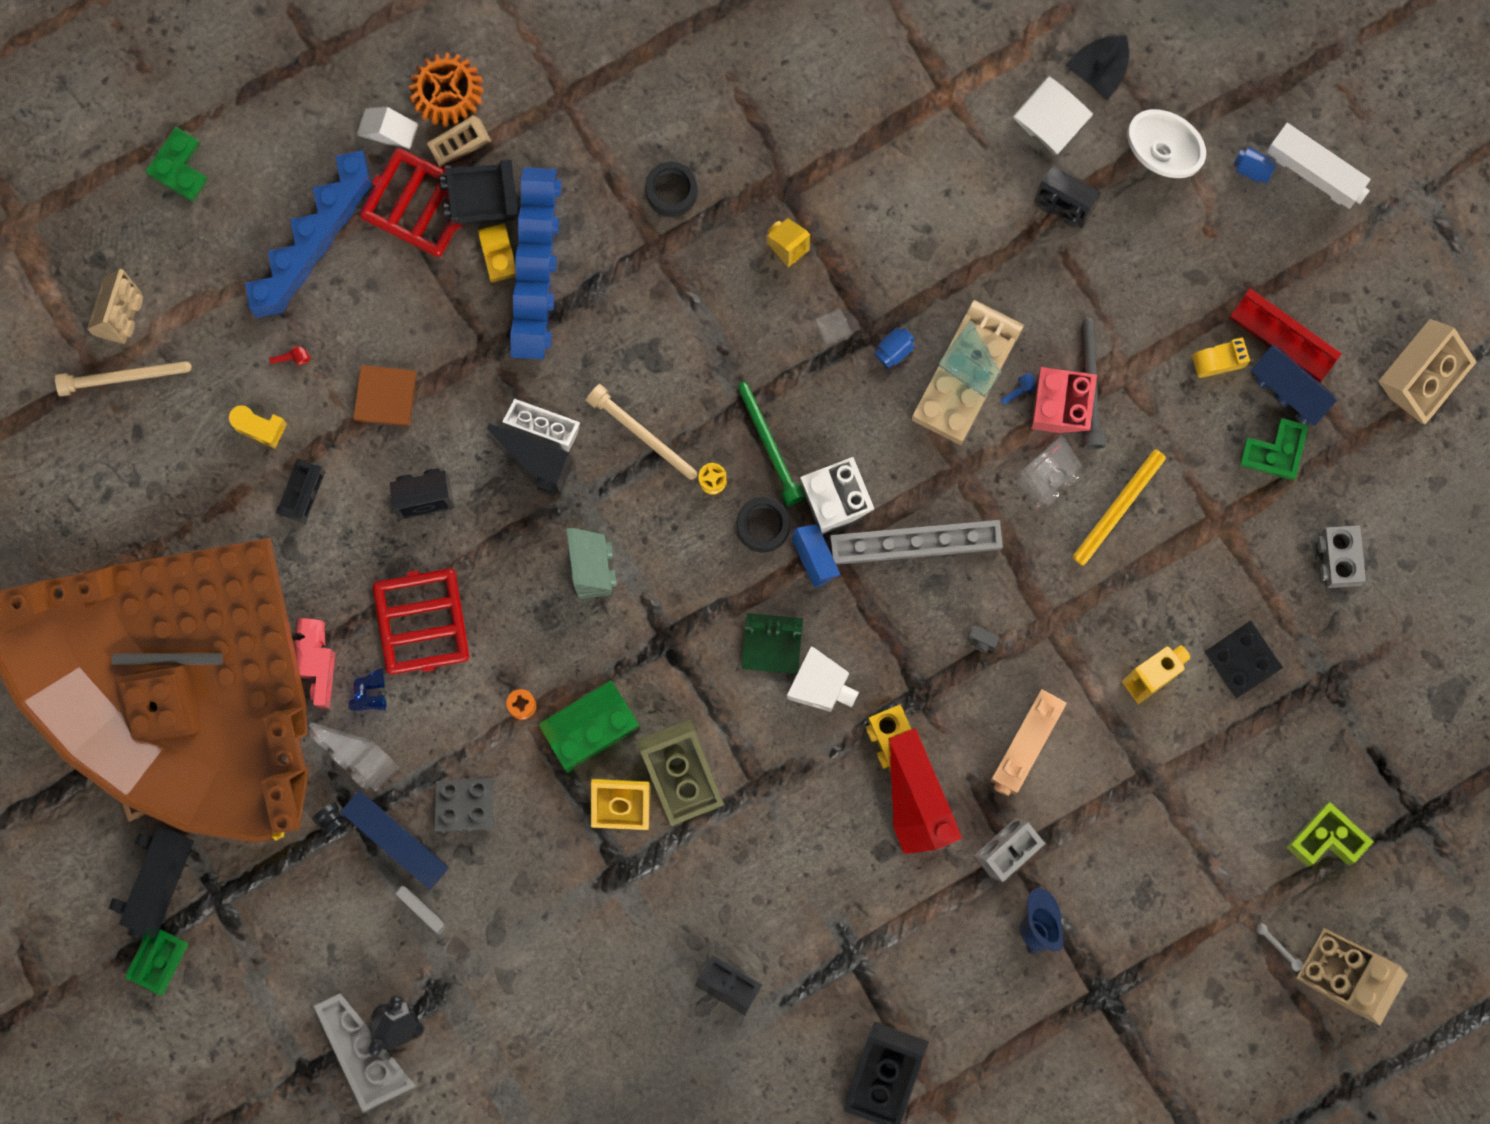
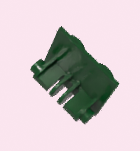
(772, 643)

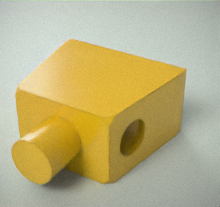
(1155, 672)

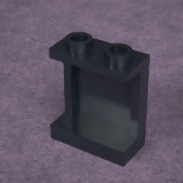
(479, 193)

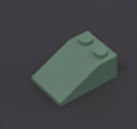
(590, 563)

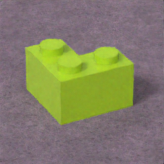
(1329, 830)

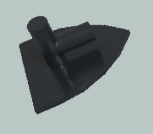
(1102, 63)

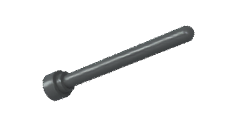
(1094, 438)

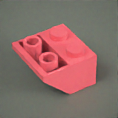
(1063, 401)

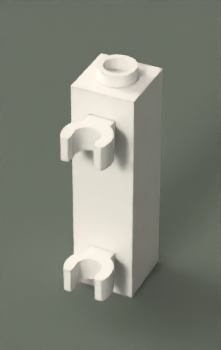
(1319, 166)

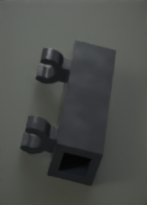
(154, 883)

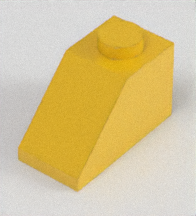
(788, 241)

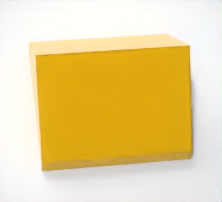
(620, 804)

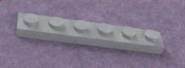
(916, 542)

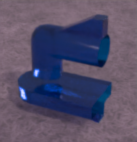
(361, 685)

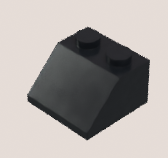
(421, 494)

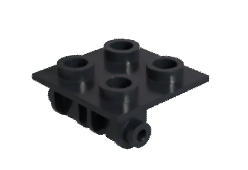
(1243, 659)

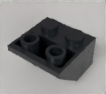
(1066, 197)

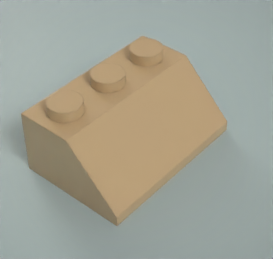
(1428, 370)

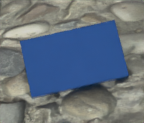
(815, 555)

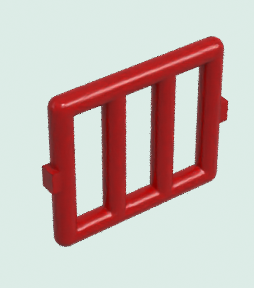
(390, 224)
(384, 614)

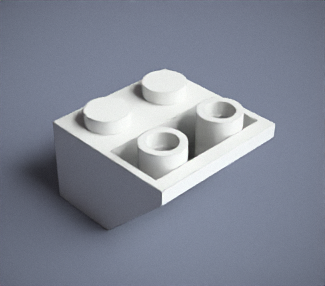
(836, 495)

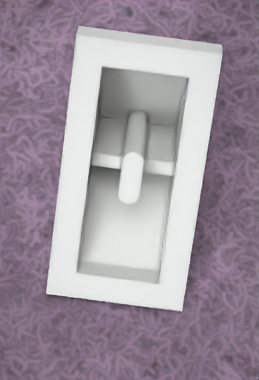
(387, 127)

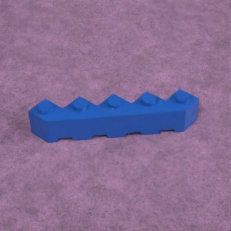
(312, 236)
(535, 263)

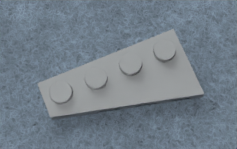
(370, 1077)

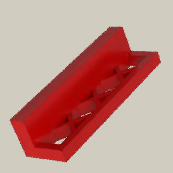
(1276, 327)

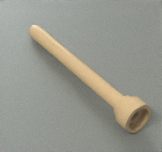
(67, 383)
(600, 398)

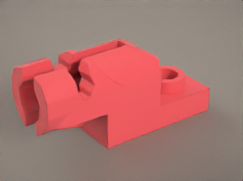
(314, 660)

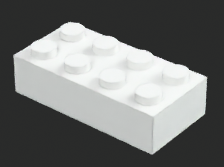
(541, 425)

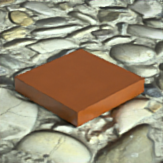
(385, 396)

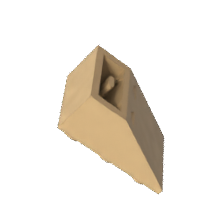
(115, 308)
(1352, 976)

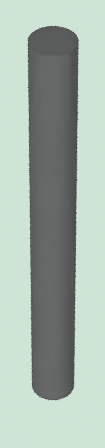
(167, 659)

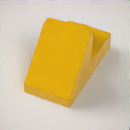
(497, 252)

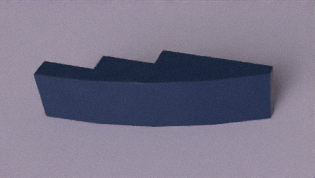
(394, 840)

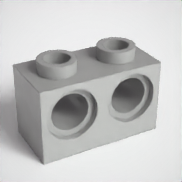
(1350, 557)
(1009, 849)

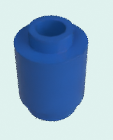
(1254, 165)
(894, 347)

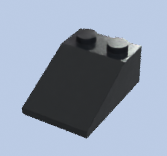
(538, 461)
(886, 1075)

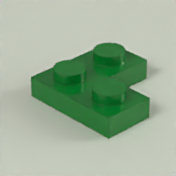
(171, 166)
(1279, 458)

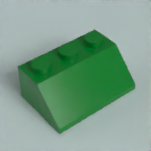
(589, 726)

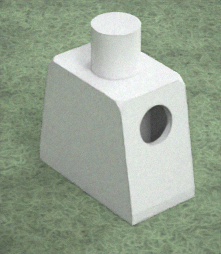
(821, 683)

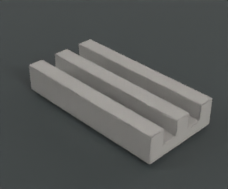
(421, 910)

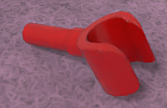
(298, 353)

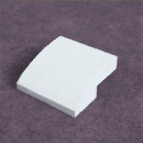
(1052, 115)

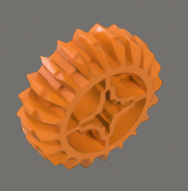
(457, 71)

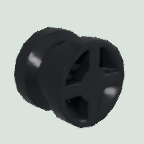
(330, 820)

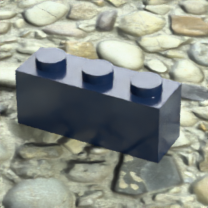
(1293, 385)

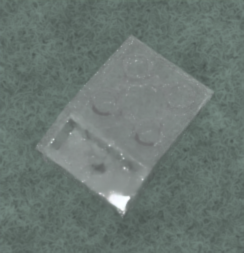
(368, 761)

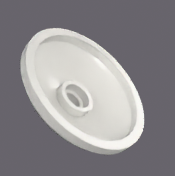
(1166, 144)

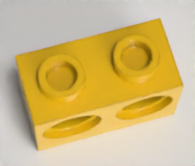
(901, 724)

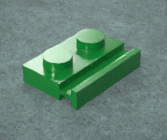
(156, 961)

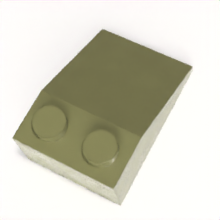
(680, 772)

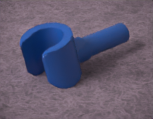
(1027, 385)

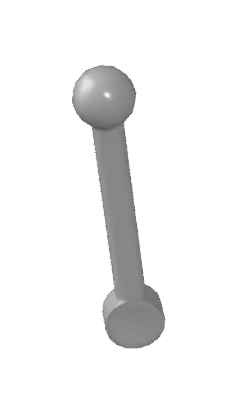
(1295, 964)

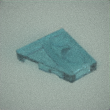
(971, 361)

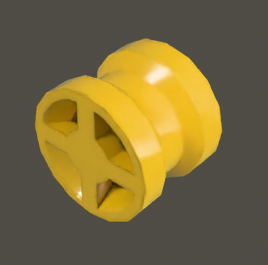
(711, 473)

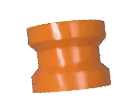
(523, 709)

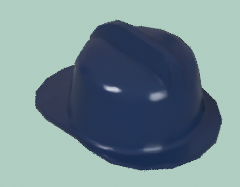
(1042, 925)

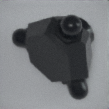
(393, 1025)

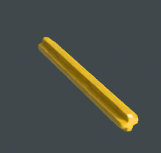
(1119, 507)

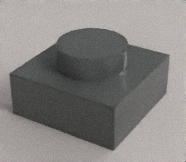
(983, 640)

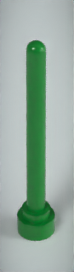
(791, 491)

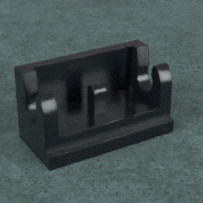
(301, 491)
(728, 985)

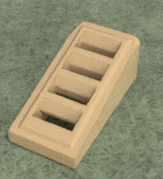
(472, 145)

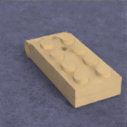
(948, 403)

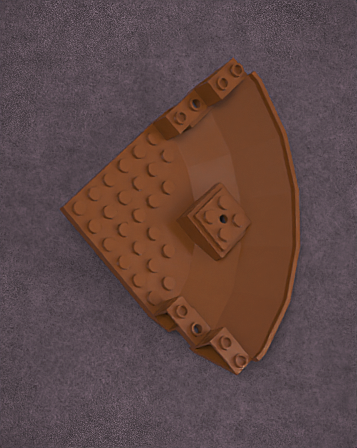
(218, 731)

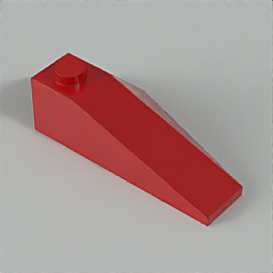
(919, 805)

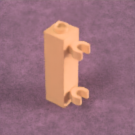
(1027, 743)

